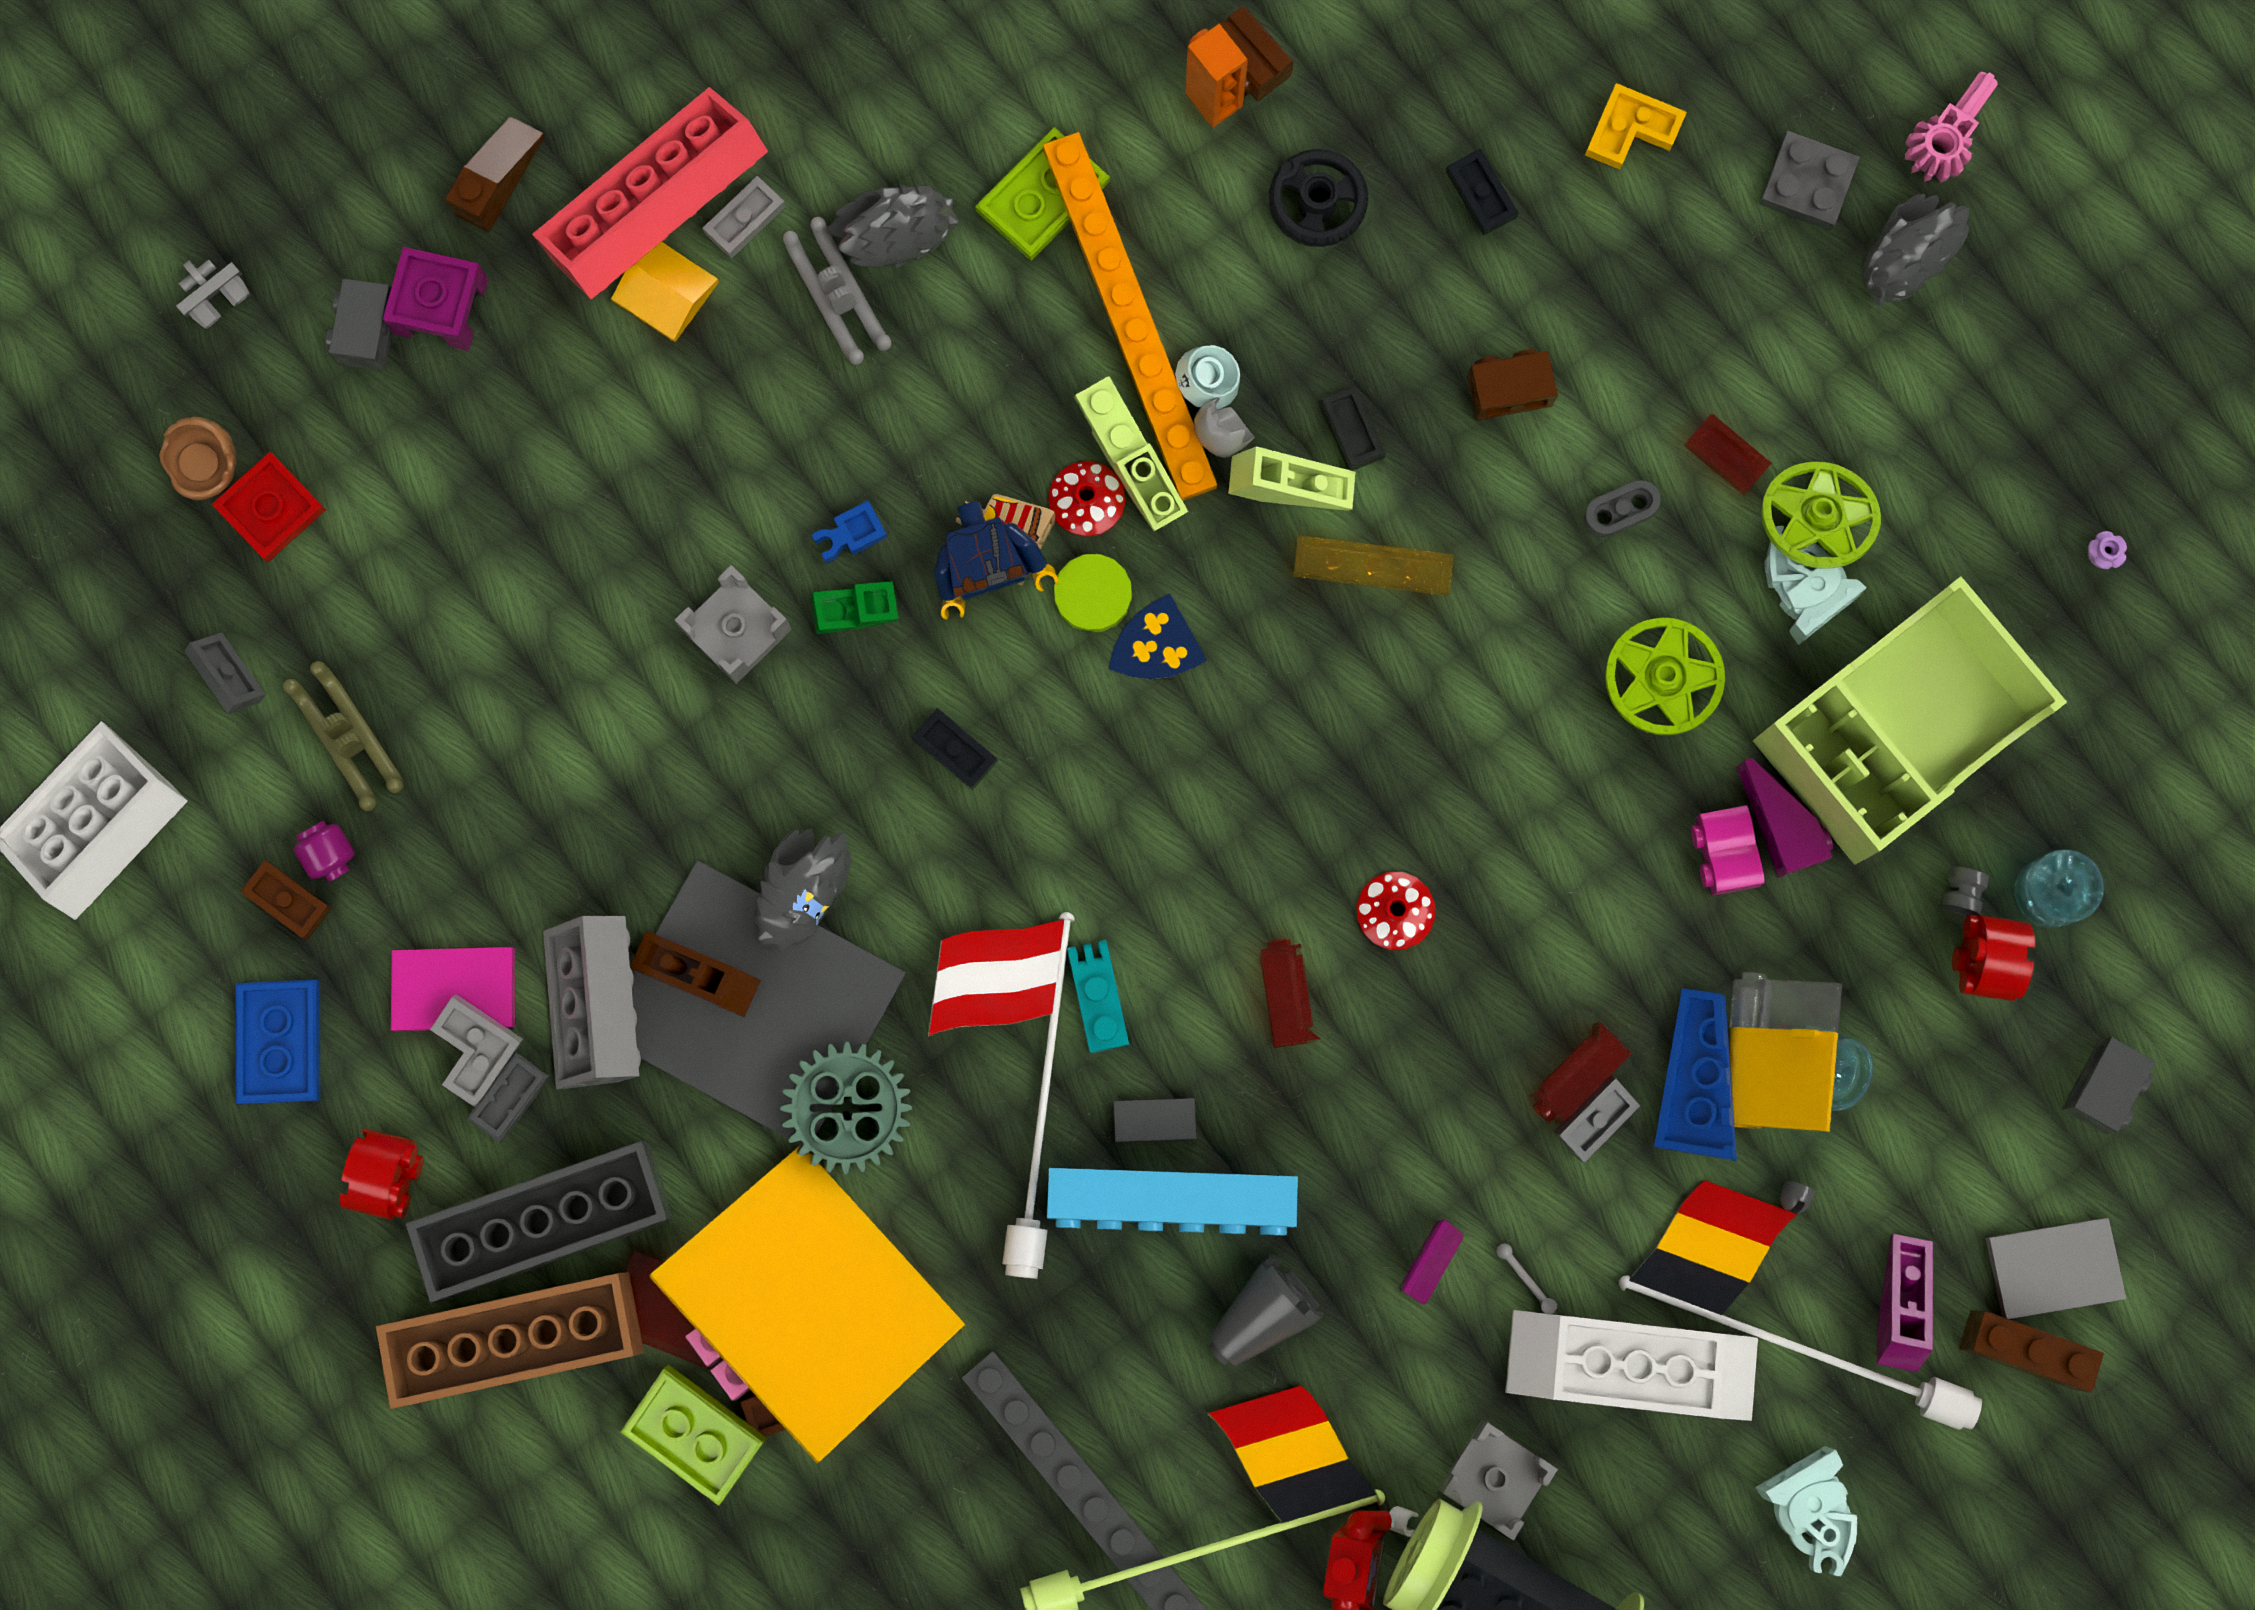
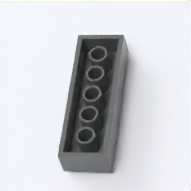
(539, 1221)

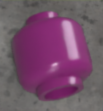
(323, 851)

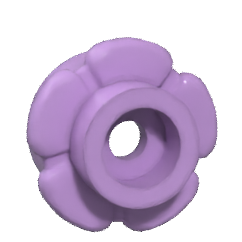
(2097, 552)

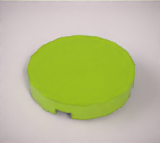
(1093, 593)

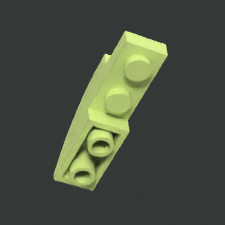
(1130, 454)

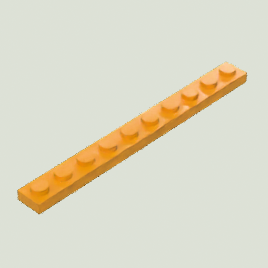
(1129, 316)

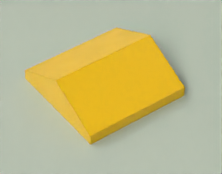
(664, 290)

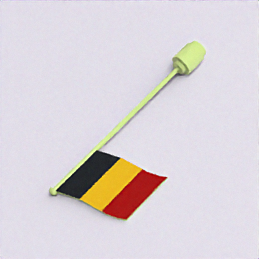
(1292, 1465)

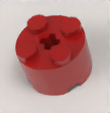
(1994, 957)
(380, 1174)

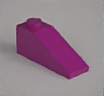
(1787, 827)
(1906, 1305)

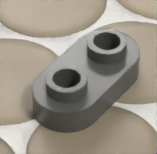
(1620, 510)

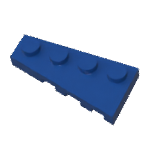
(1698, 1087)

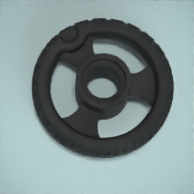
(1350, 188)

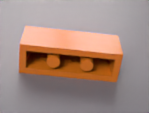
(1215, 74)

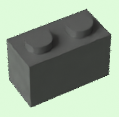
(359, 332)
(2109, 1086)

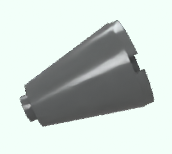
(1264, 1314)

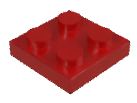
(268, 507)

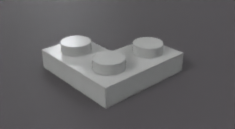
(485, 1047)

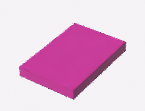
(430, 977)

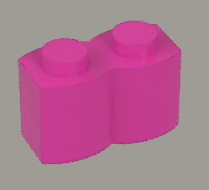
(1728, 850)

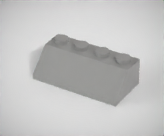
(591, 1002)

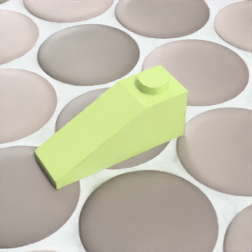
(1290, 480)

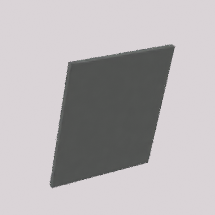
(804, 1001)

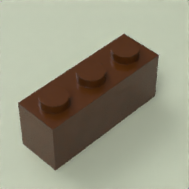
(2031, 1351)

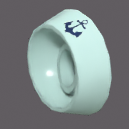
(1208, 375)

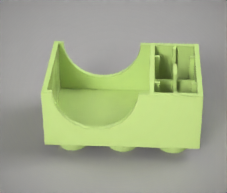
(1908, 721)

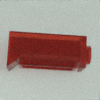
(1286, 994)
(1579, 1075)

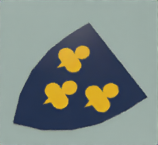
(1156, 643)

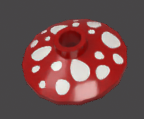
(1090, 516)
(1381, 925)

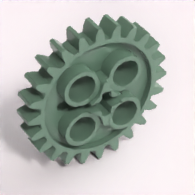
(844, 1144)

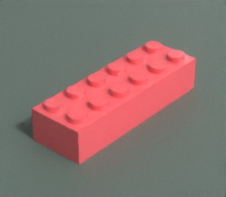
(650, 192)

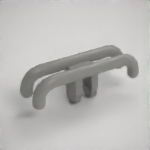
(836, 292)

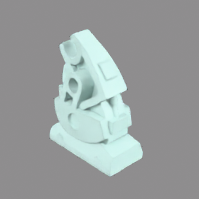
(1808, 592)
(1814, 1502)

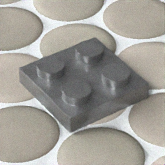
(1809, 180)

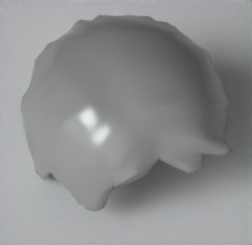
(1221, 430)

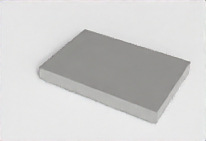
(2055, 1268)

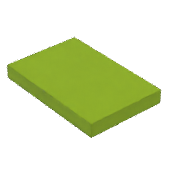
(1028, 203)
(693, 1435)

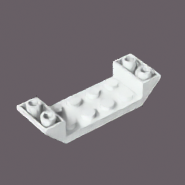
(1631, 1365)

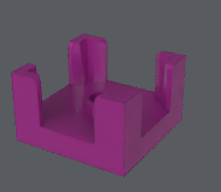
(434, 296)

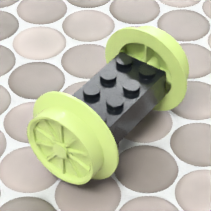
(1461, 1568)

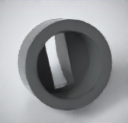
(1796, 1197)

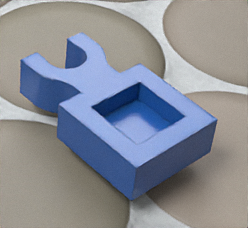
(855, 529)

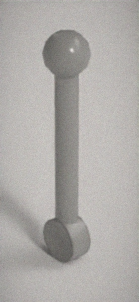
(1547, 1305)

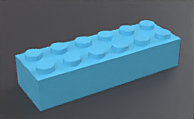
(1173, 1199)

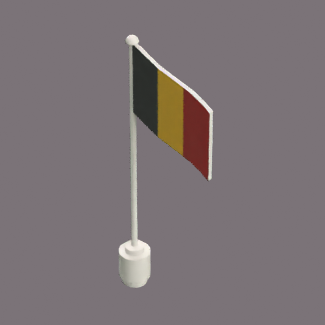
(1711, 1259)

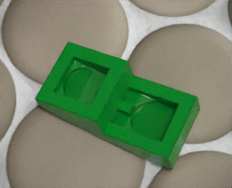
(854, 608)

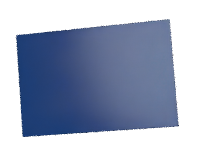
(277, 1042)

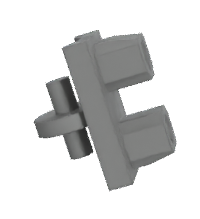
(198, 304)

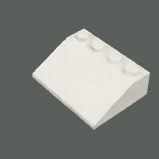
(88, 821)

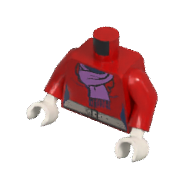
(1357, 1556)

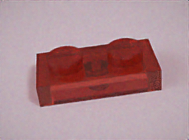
(1727, 454)

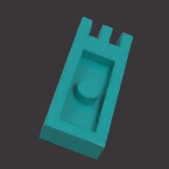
(1098, 999)

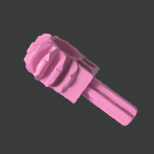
(1950, 132)

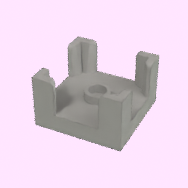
(734, 626)
(1498, 1476)

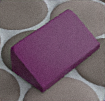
(1431, 1261)

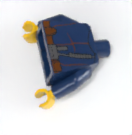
(985, 559)

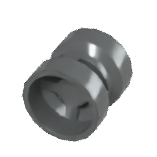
(1965, 891)

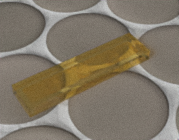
(1373, 565)

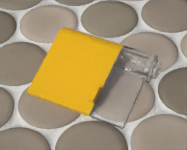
(1783, 1052)

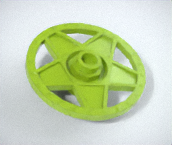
(1821, 515)
(1665, 676)

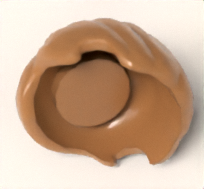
(198, 457)

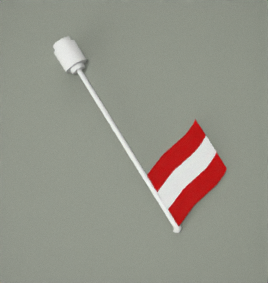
(1005, 981)

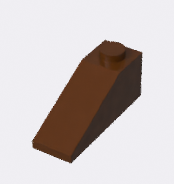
(493, 174)
(695, 973)

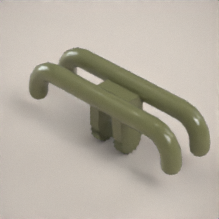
(345, 735)

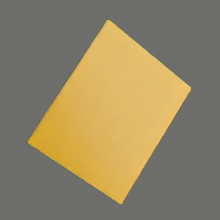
(807, 1303)

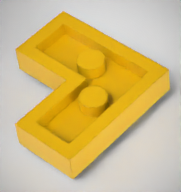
(1631, 116)

